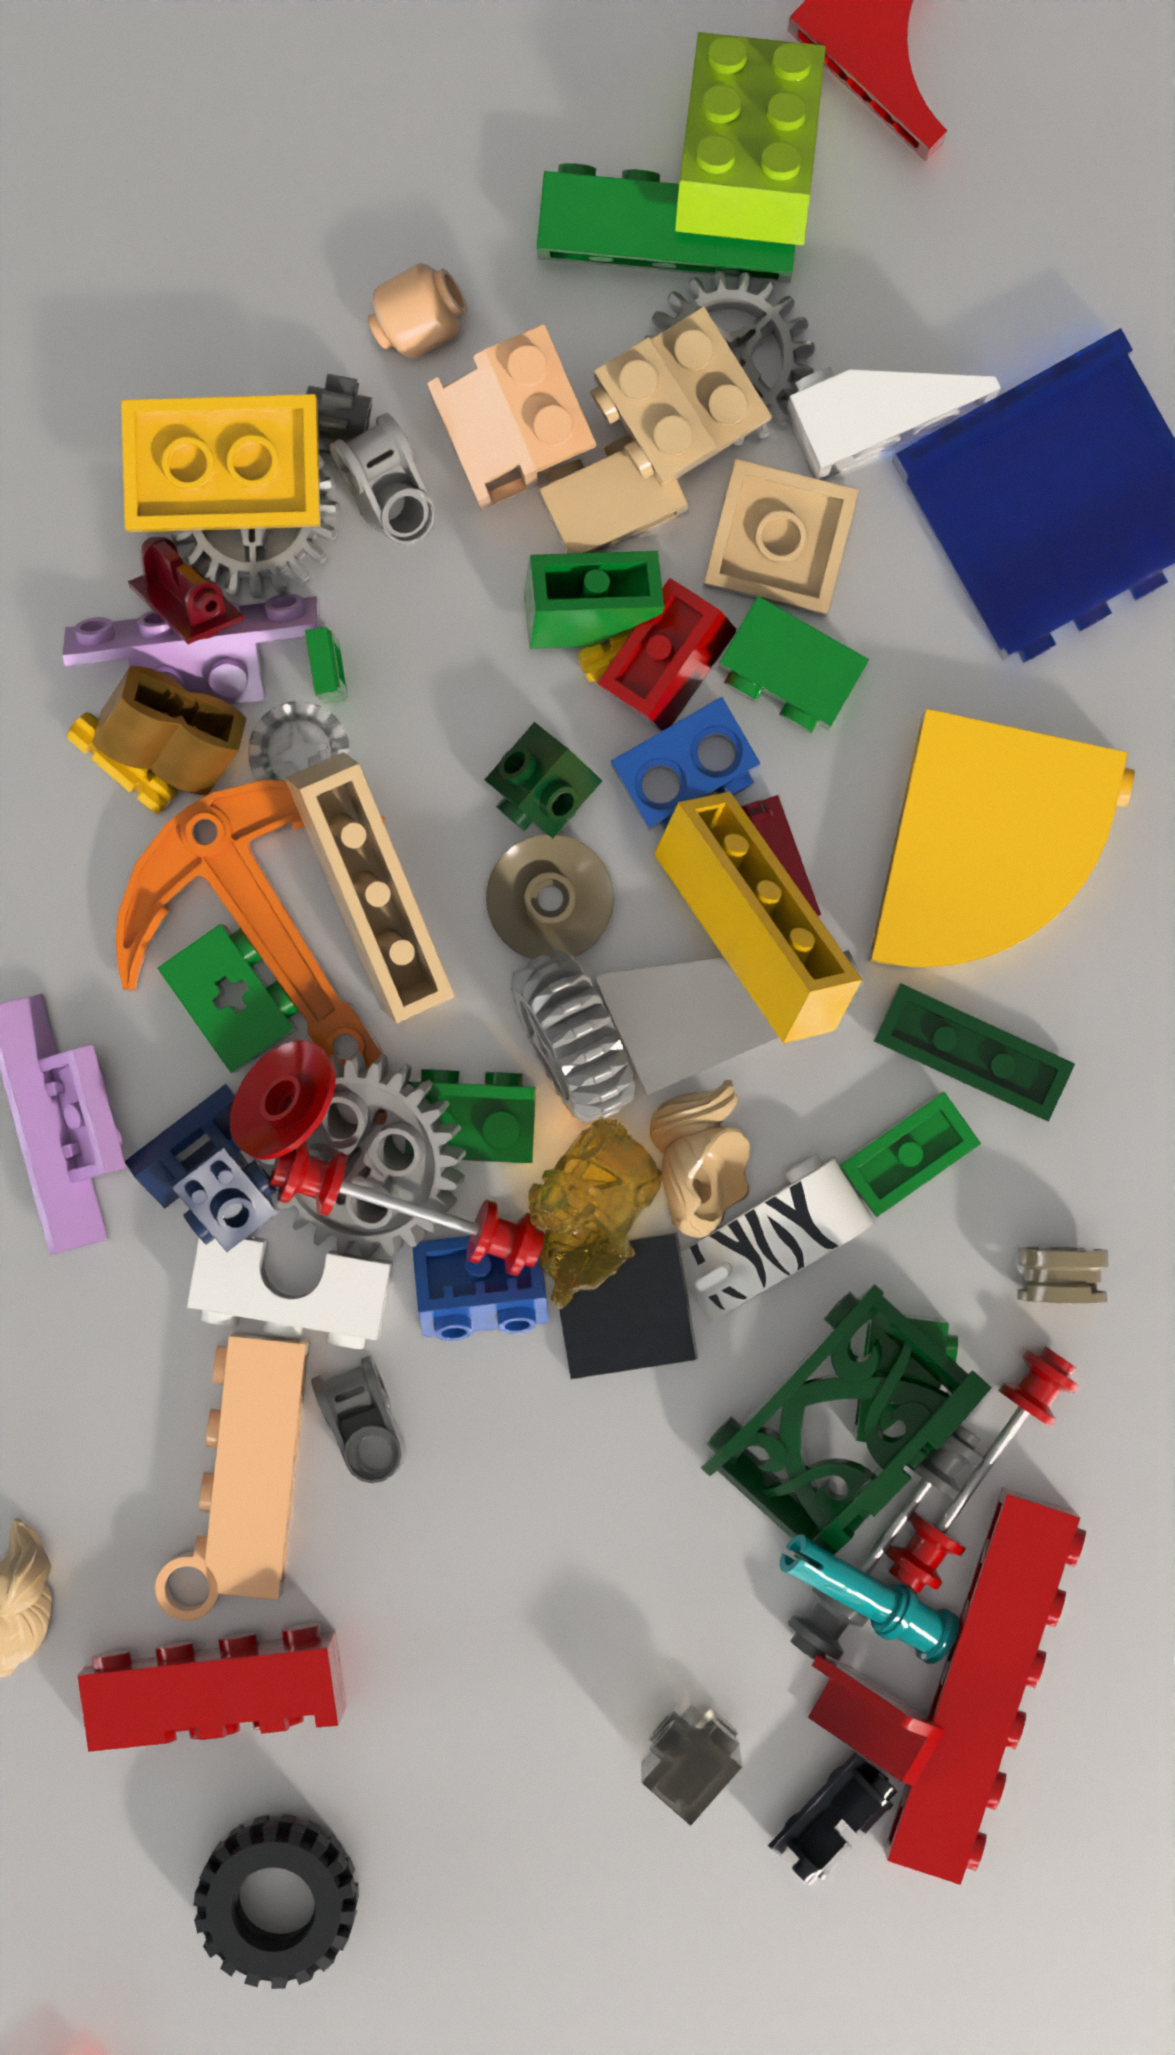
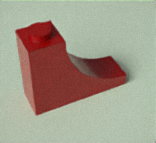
(871, 58)

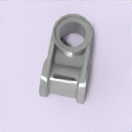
(380, 471)

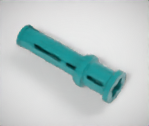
(892, 1609)

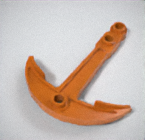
(248, 895)

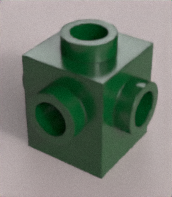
(541, 782)

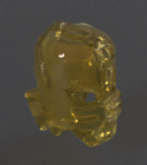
(591, 1207)

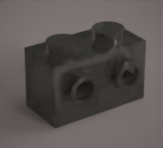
(691, 1760)

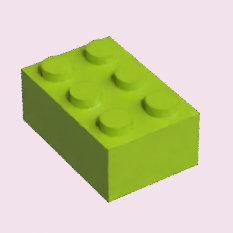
(750, 138)

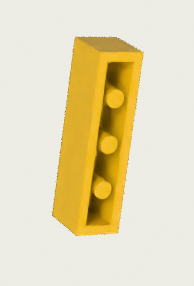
(757, 917)

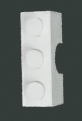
(344, 1304)

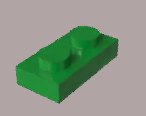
(910, 1154)

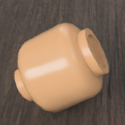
(417, 311)

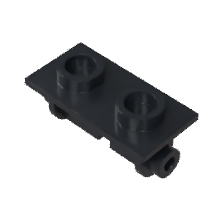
(851, 1796)

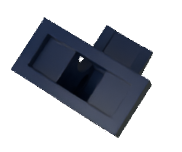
(216, 1182)

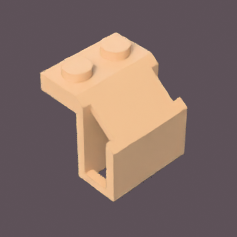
(512, 415)

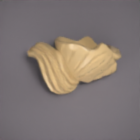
(701, 1159)
(23, 1597)

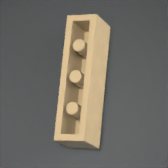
(370, 887)

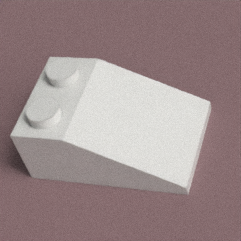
(873, 411)

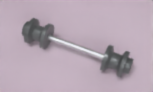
(829, 1618)

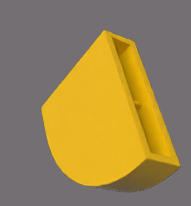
(991, 838)

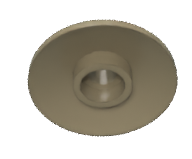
(545, 863)

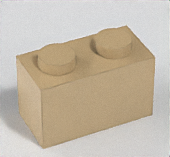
(607, 501)

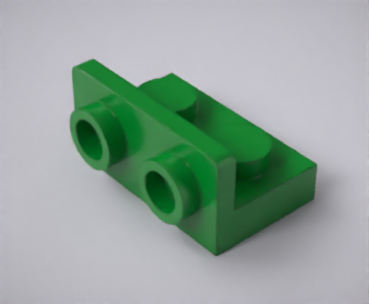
(493, 1116)

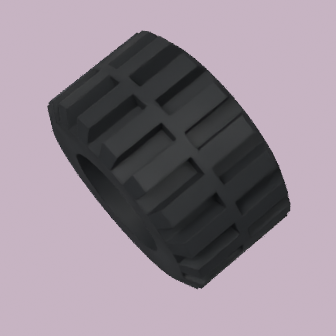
(268, 1954)

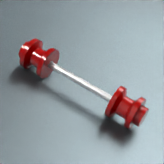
(513, 1241)
(918, 1560)

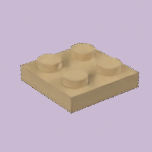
(781, 537)

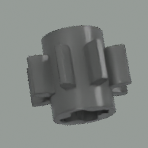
(340, 410)

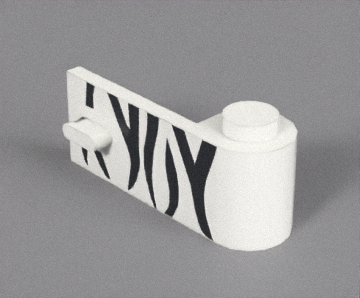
(775, 1237)

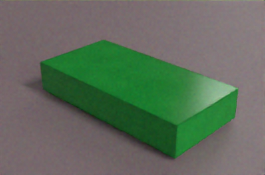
(326, 665)

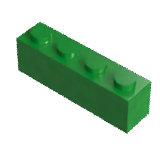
(634, 225)

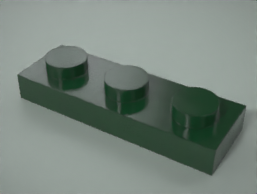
(974, 1052)

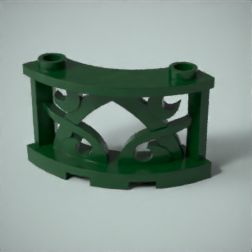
(923, 1408)

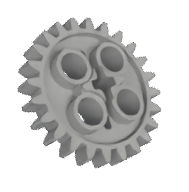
(414, 1178)

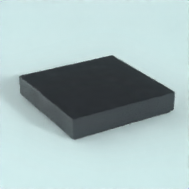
(633, 1316)

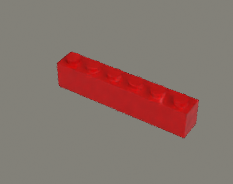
(983, 1685)

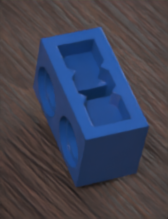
(677, 751)

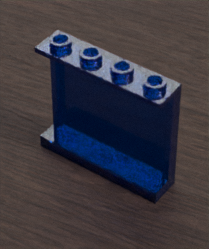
(1052, 497)

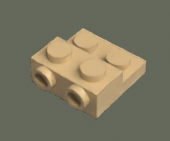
(679, 398)

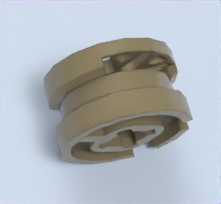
(1062, 1274)

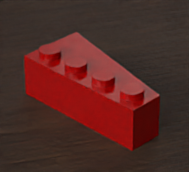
(212, 1689)

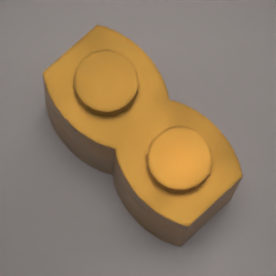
(169, 730)

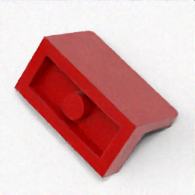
(668, 656)
(874, 1721)

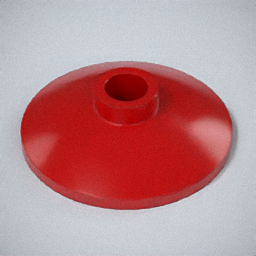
(282, 1099)

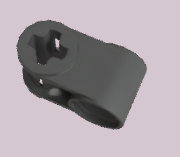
(360, 1417)

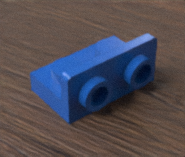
(471, 1297)

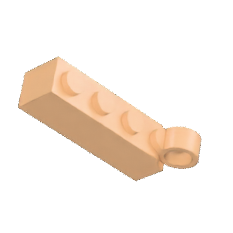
(252, 1474)

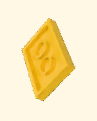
(221, 463)

